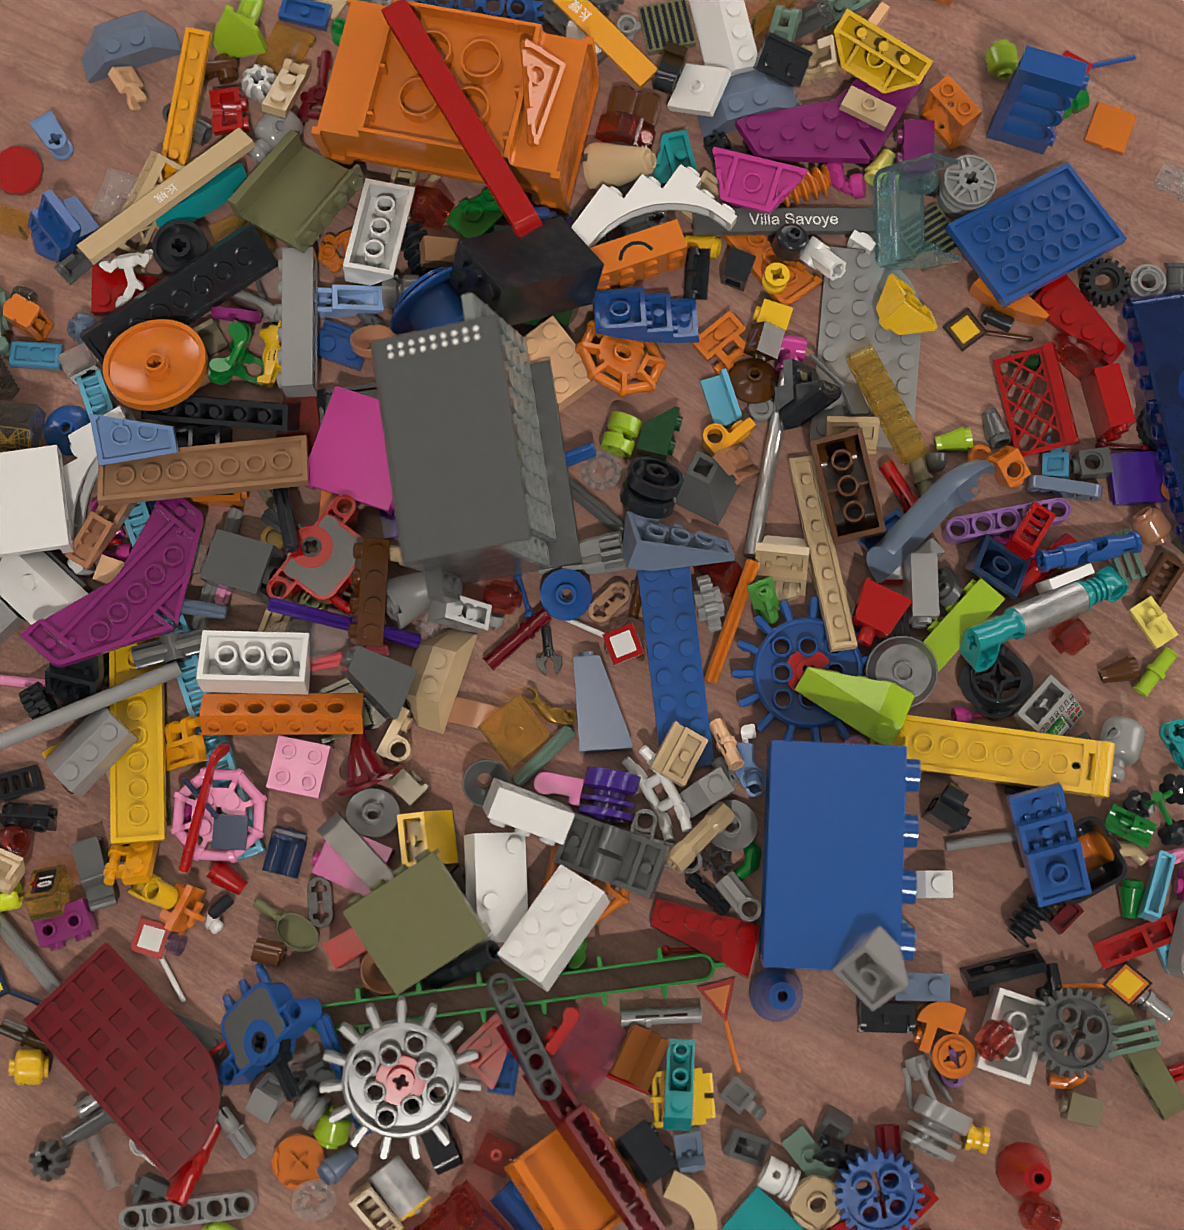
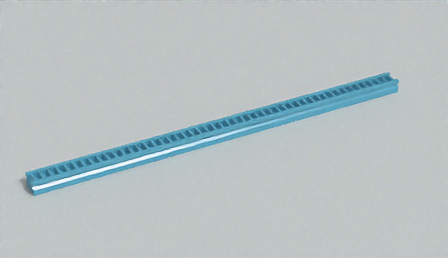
(99, 402)

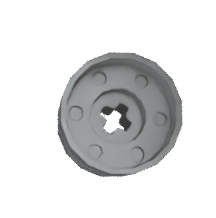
(959, 198)
(936, 1128)

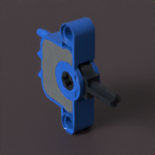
(263, 1032)

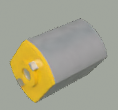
(399, 1189)

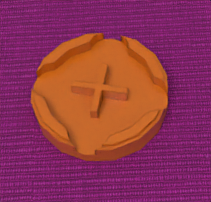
(297, 1160)

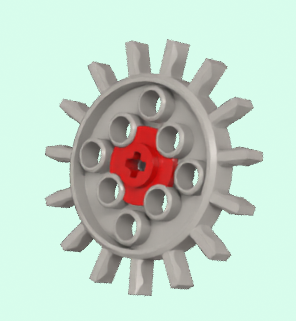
(384, 1072)

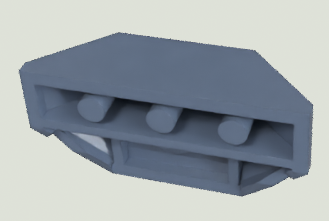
(128, 41)
(745, 96)

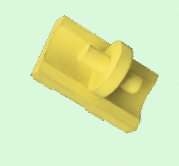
(1153, 622)

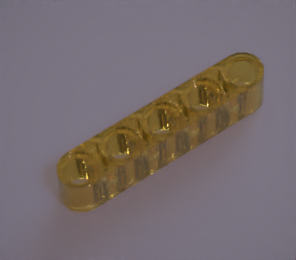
(887, 404)

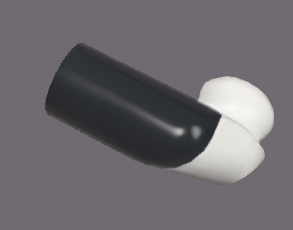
(215, 911)

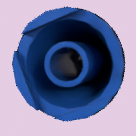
(765, 990)

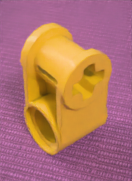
(156, 892)

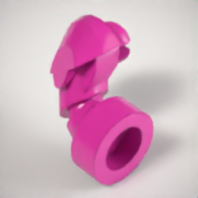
(854, 186)

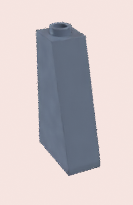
(598, 713)

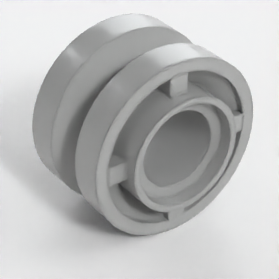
(1149, 273)
(310, 1107)

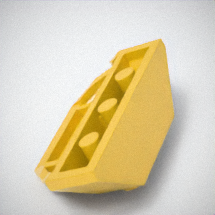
(877, 56)

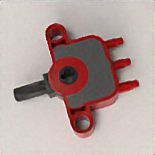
(327, 571)

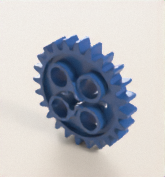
(903, 1186)

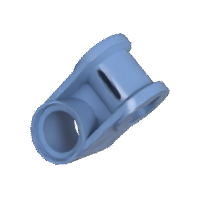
(53, 136)

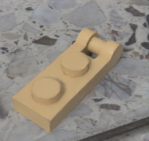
(286, 88)

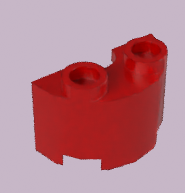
(228, 111)

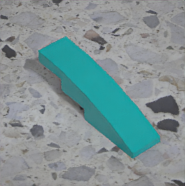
(207, 197)

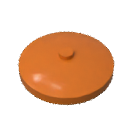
(155, 365)

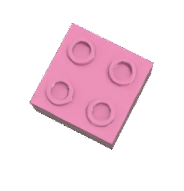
(300, 767)

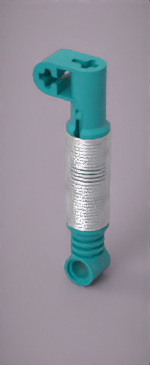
(983, 641)

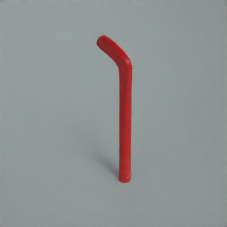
(198, 814)

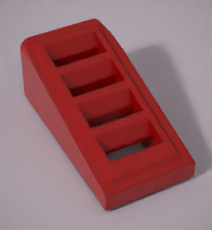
(1020, 543)

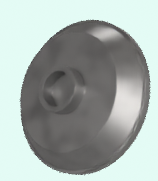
(905, 664)

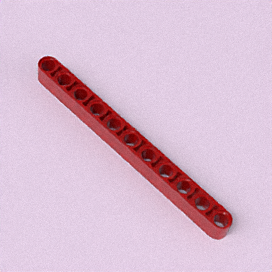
(462, 118)

